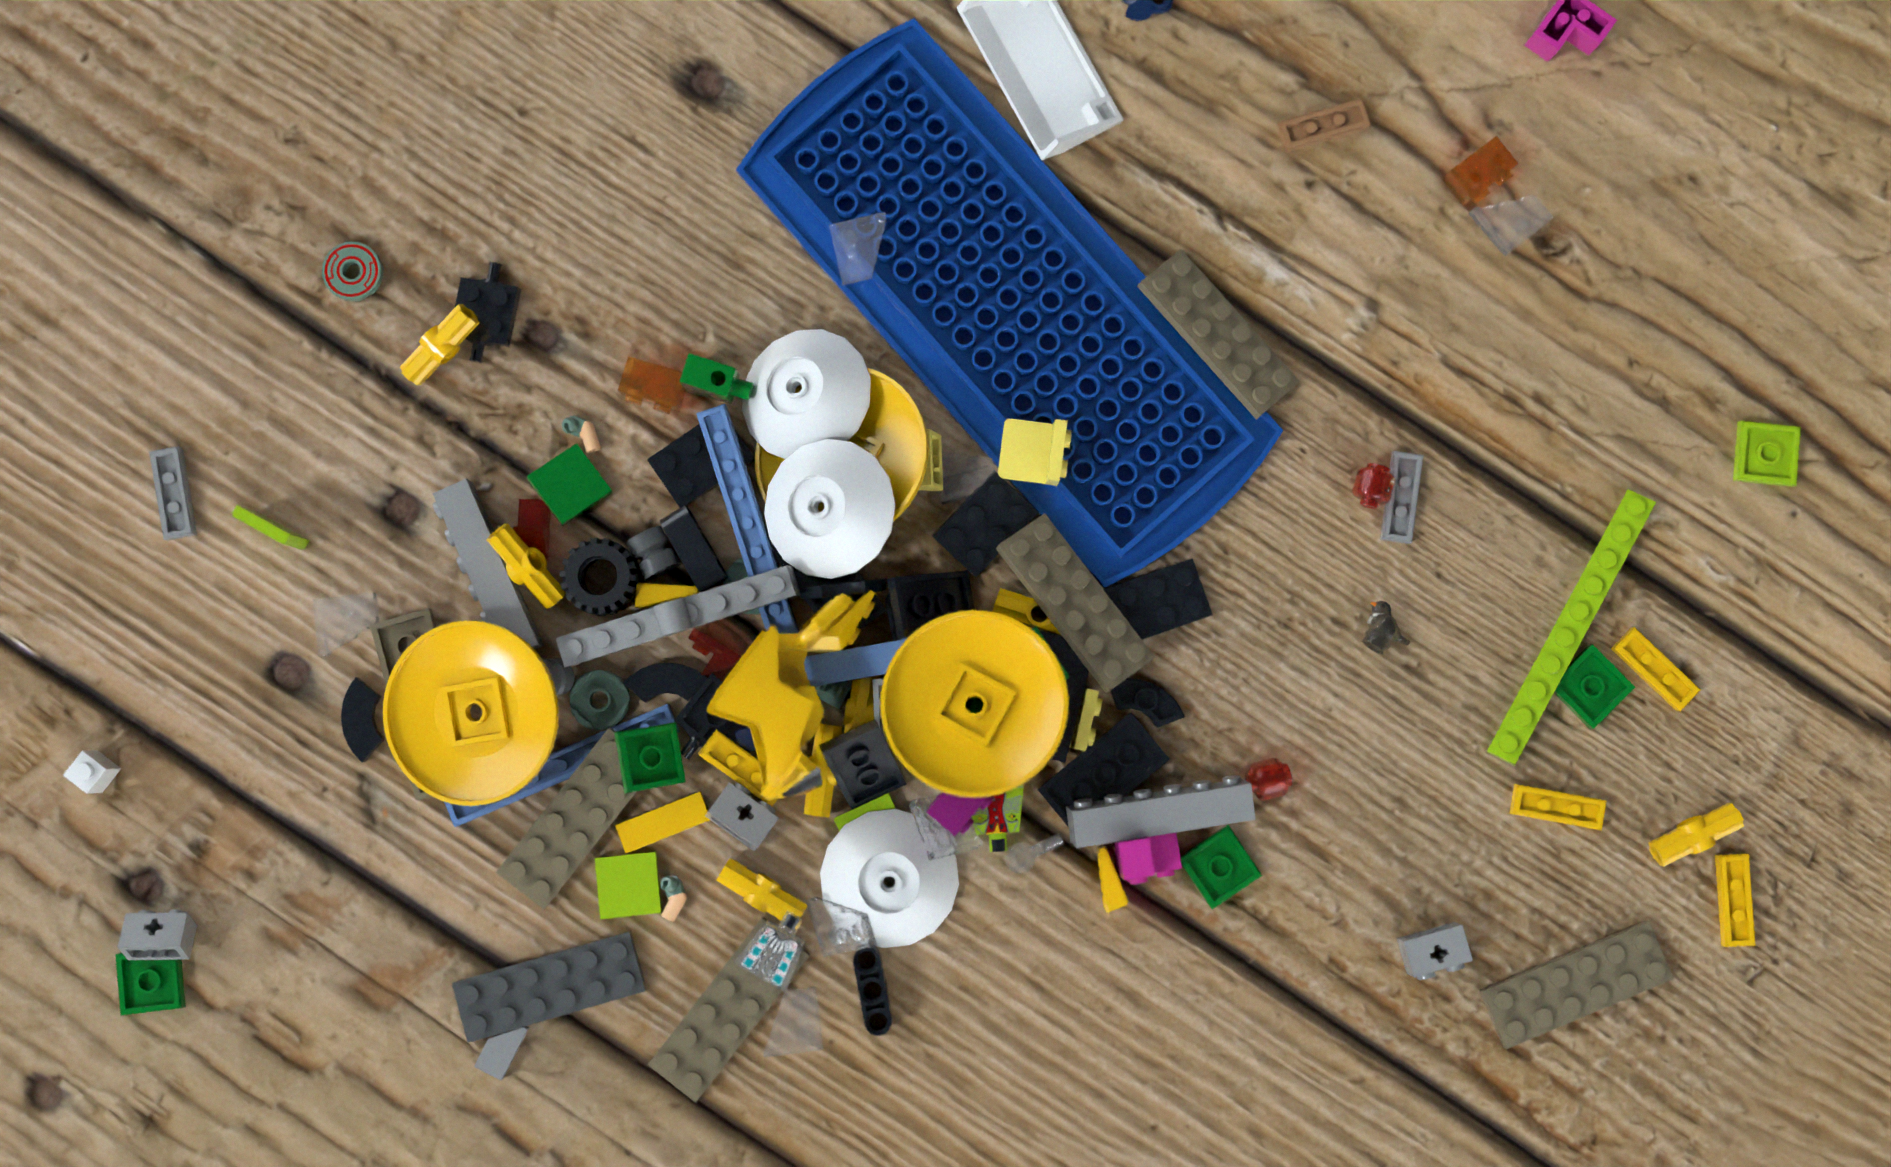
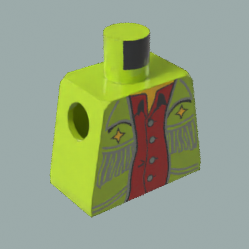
(1000, 818)

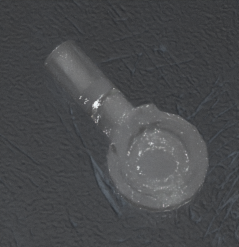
(1022, 857)

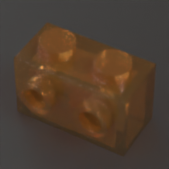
(1480, 171)
(652, 385)

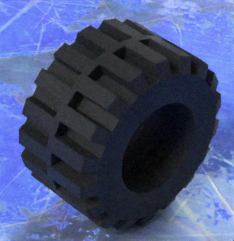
(582, 559)

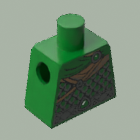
(702, 375)

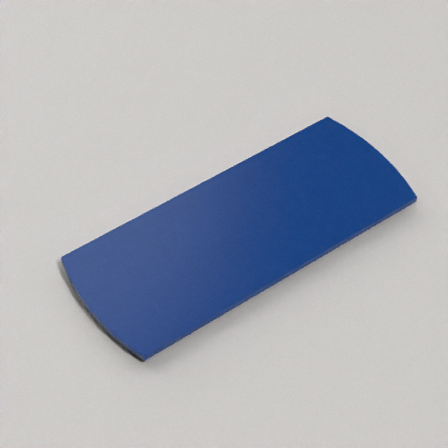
(1008, 297)

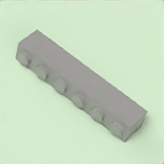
(490, 585)
(1160, 812)

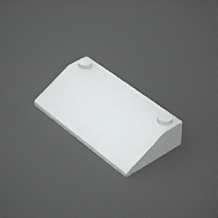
(1041, 71)

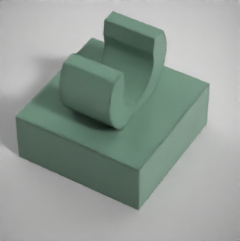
(834, 693)

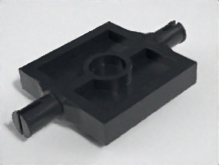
(495, 308)
(699, 722)

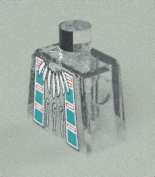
(774, 951)

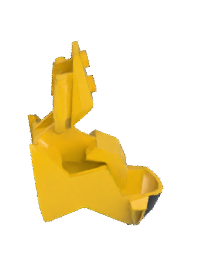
(775, 698)

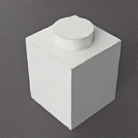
(92, 771)

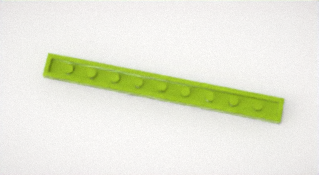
(1571, 627)

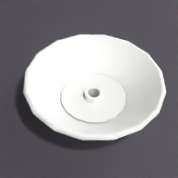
(831, 396)
(855, 512)
(884, 846)

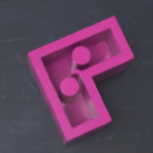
(1571, 21)
(1146, 856)

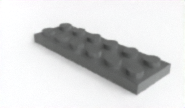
(549, 986)

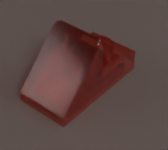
(534, 524)
(722, 659)

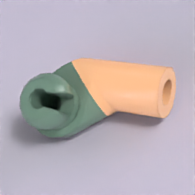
(583, 429)
(676, 896)

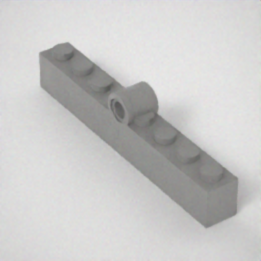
(678, 616)

